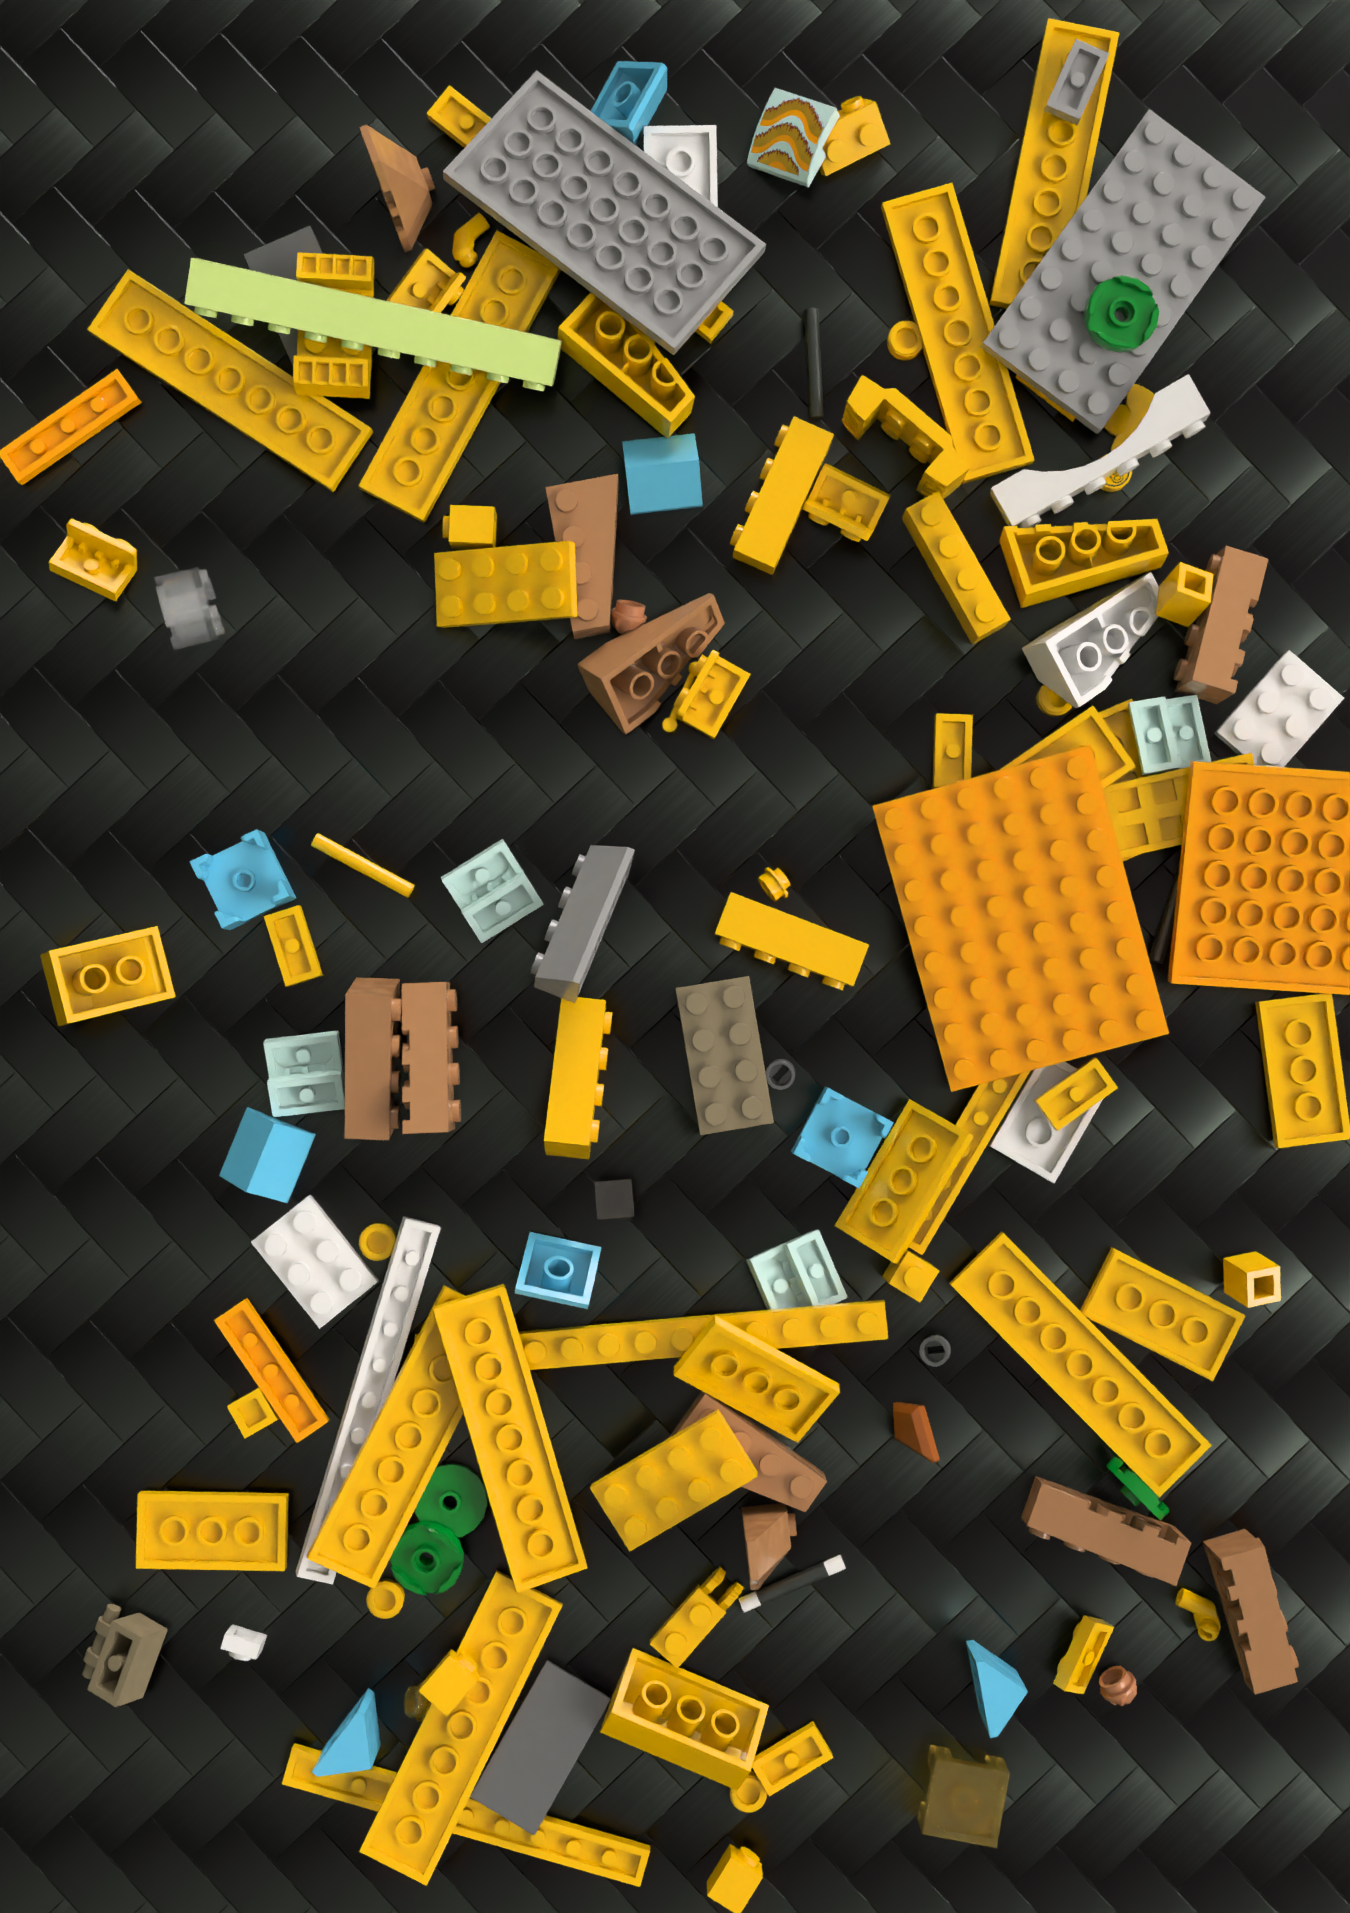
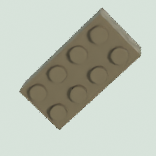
(724, 1055)

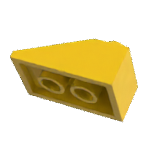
(107, 975)

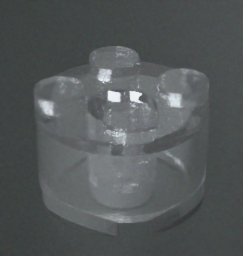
(187, 608)

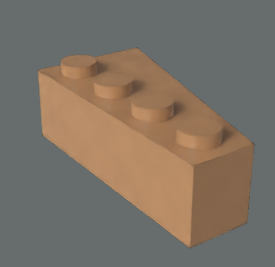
(588, 517)
(429, 1057)
(371, 1058)

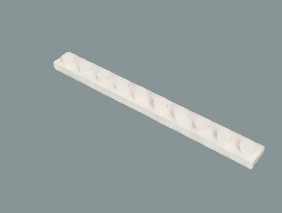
(375, 1369)

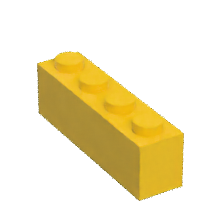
(782, 495)
(955, 567)
(791, 940)

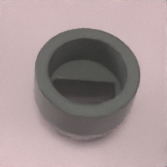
(787, 1078)
(935, 1358)

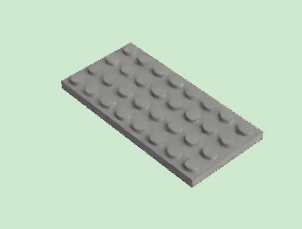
(604, 212)
(1153, 216)

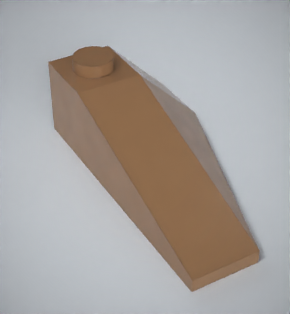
(401, 183)
(641, 664)
(766, 1539)

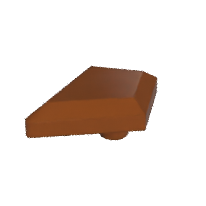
(914, 1430)

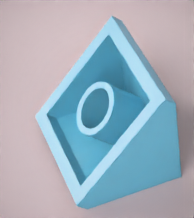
(631, 97)
(662, 474)
(266, 1156)
(558, 1270)
(996, 1687)
(354, 1742)

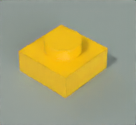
(252, 1412)

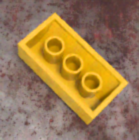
(685, 1719)

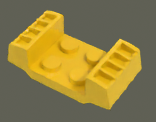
(328, 366)
(906, 421)

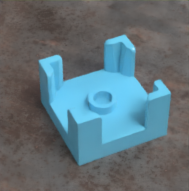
(244, 880)
(841, 1136)

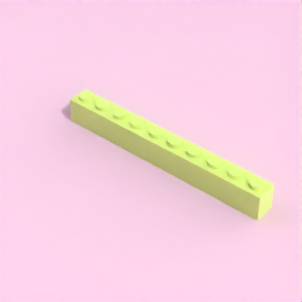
(372, 322)

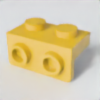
(854, 135)
(428, 284)
(845, 503)
(95, 560)
(711, 694)

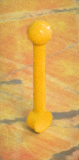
(670, 723)

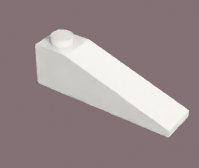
(1090, 646)

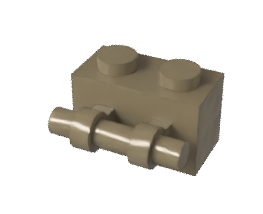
(122, 1656)

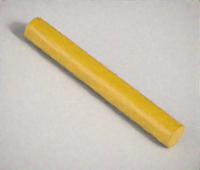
(362, 865)

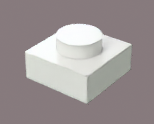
(243, 1643)

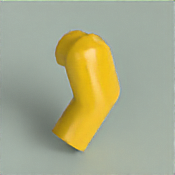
(464, 240)
(1204, 1613)

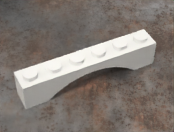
(1031, 493)

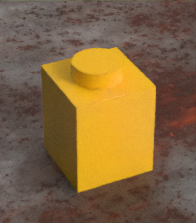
(470, 527)
(1184, 594)
(911, 1275)
(1252, 1279)
(450, 1681)
(735, 1878)

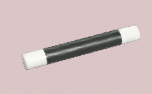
(792, 1583)

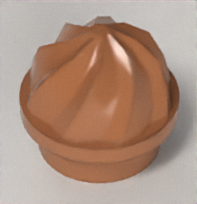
(627, 616)
(1118, 1685)

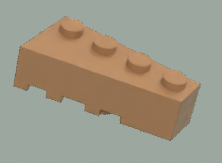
(1220, 628)
(781, 1471)
(1106, 1530)
(1252, 1610)

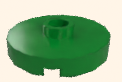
(1136, 304)
(466, 1487)
(1136, 1489)
(426, 1574)

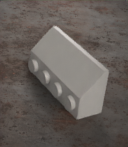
(583, 920)

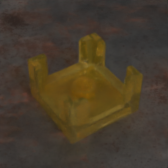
(964, 1798)

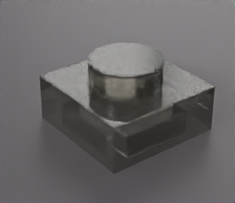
(614, 1199)

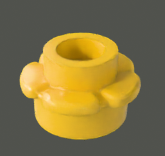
(774, 883)

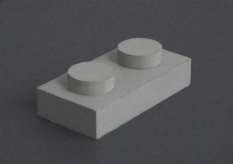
(1076, 82)

